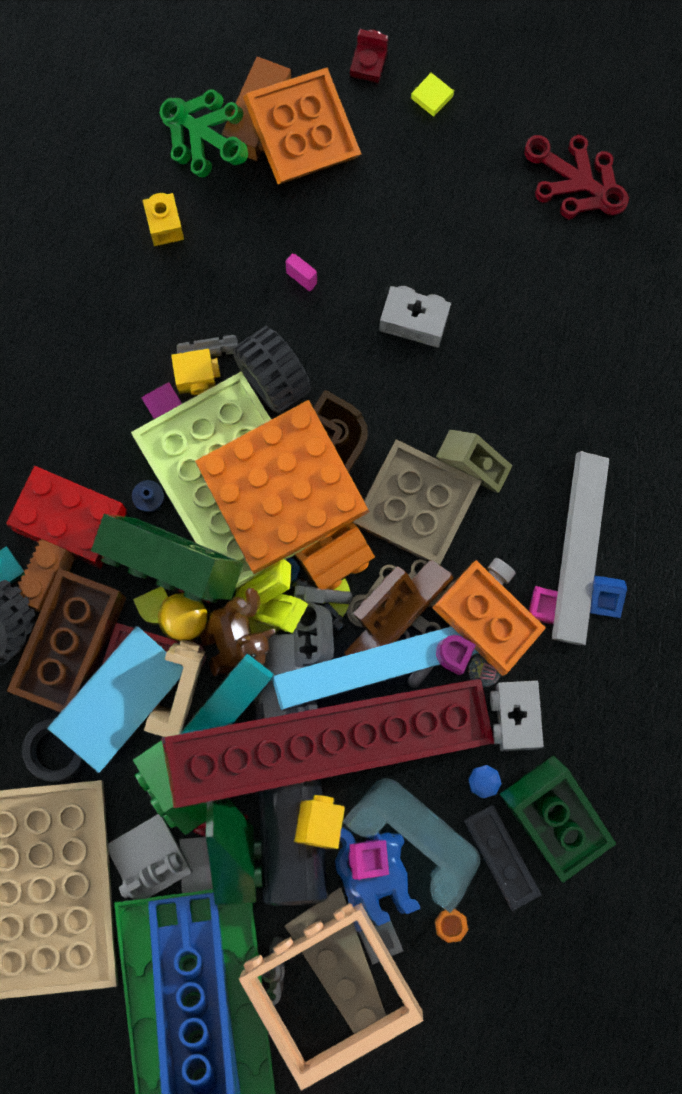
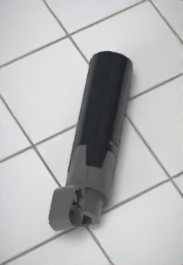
(292, 870)

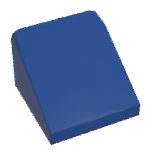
(608, 596)

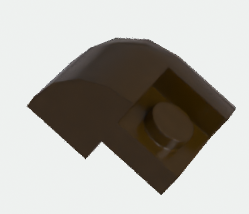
(344, 427)

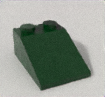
(558, 818)
(232, 854)

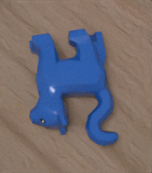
(370, 890)

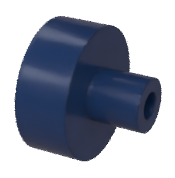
(151, 503)

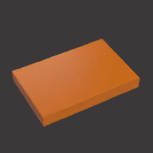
(489, 617)

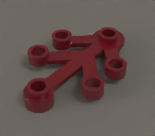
(579, 179)

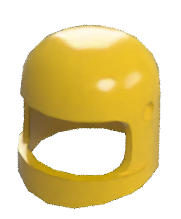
(182, 617)

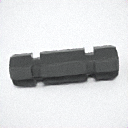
(214, 345)

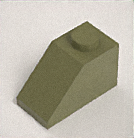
(475, 457)

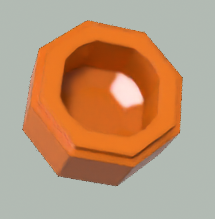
(451, 926)

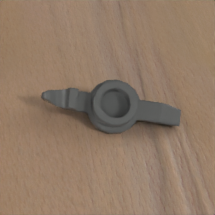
(275, 976)

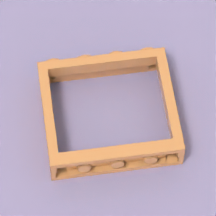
(354, 1046)

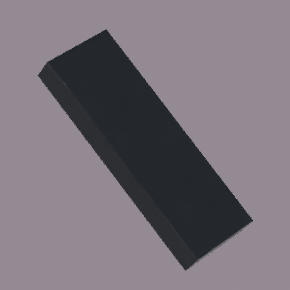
(502, 858)

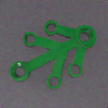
(176, 114)

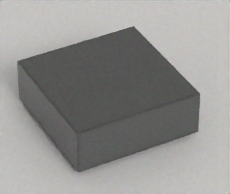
(389, 938)

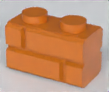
(335, 557)

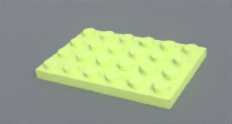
(189, 433)

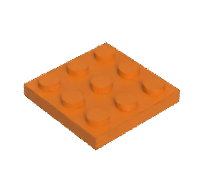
(302, 125)

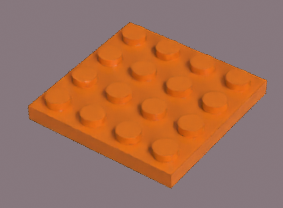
(281, 487)

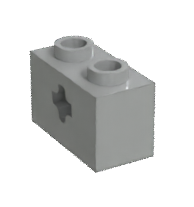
(424, 328)
(526, 700)

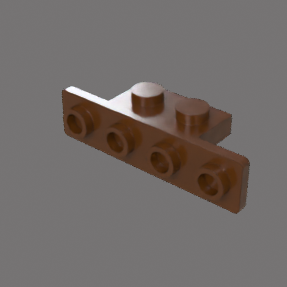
(397, 605)

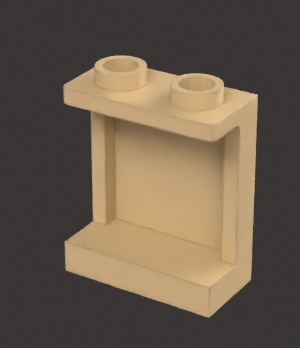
(170, 721)

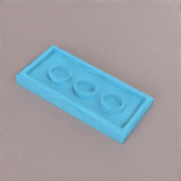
(116, 699)

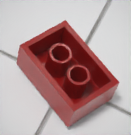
(62, 514)

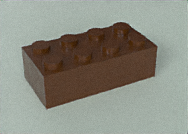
(66, 640)

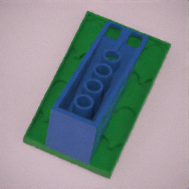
(184, 996)

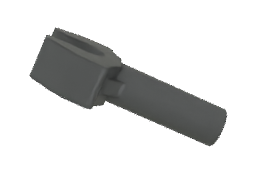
(322, 595)

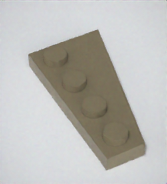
(341, 965)

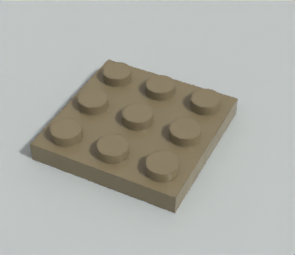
(417, 502)

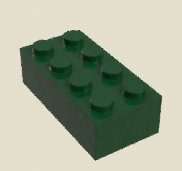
(167, 558)

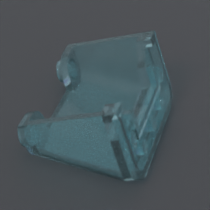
(451, 853)

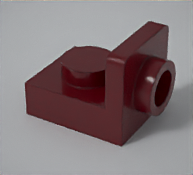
(369, 55)

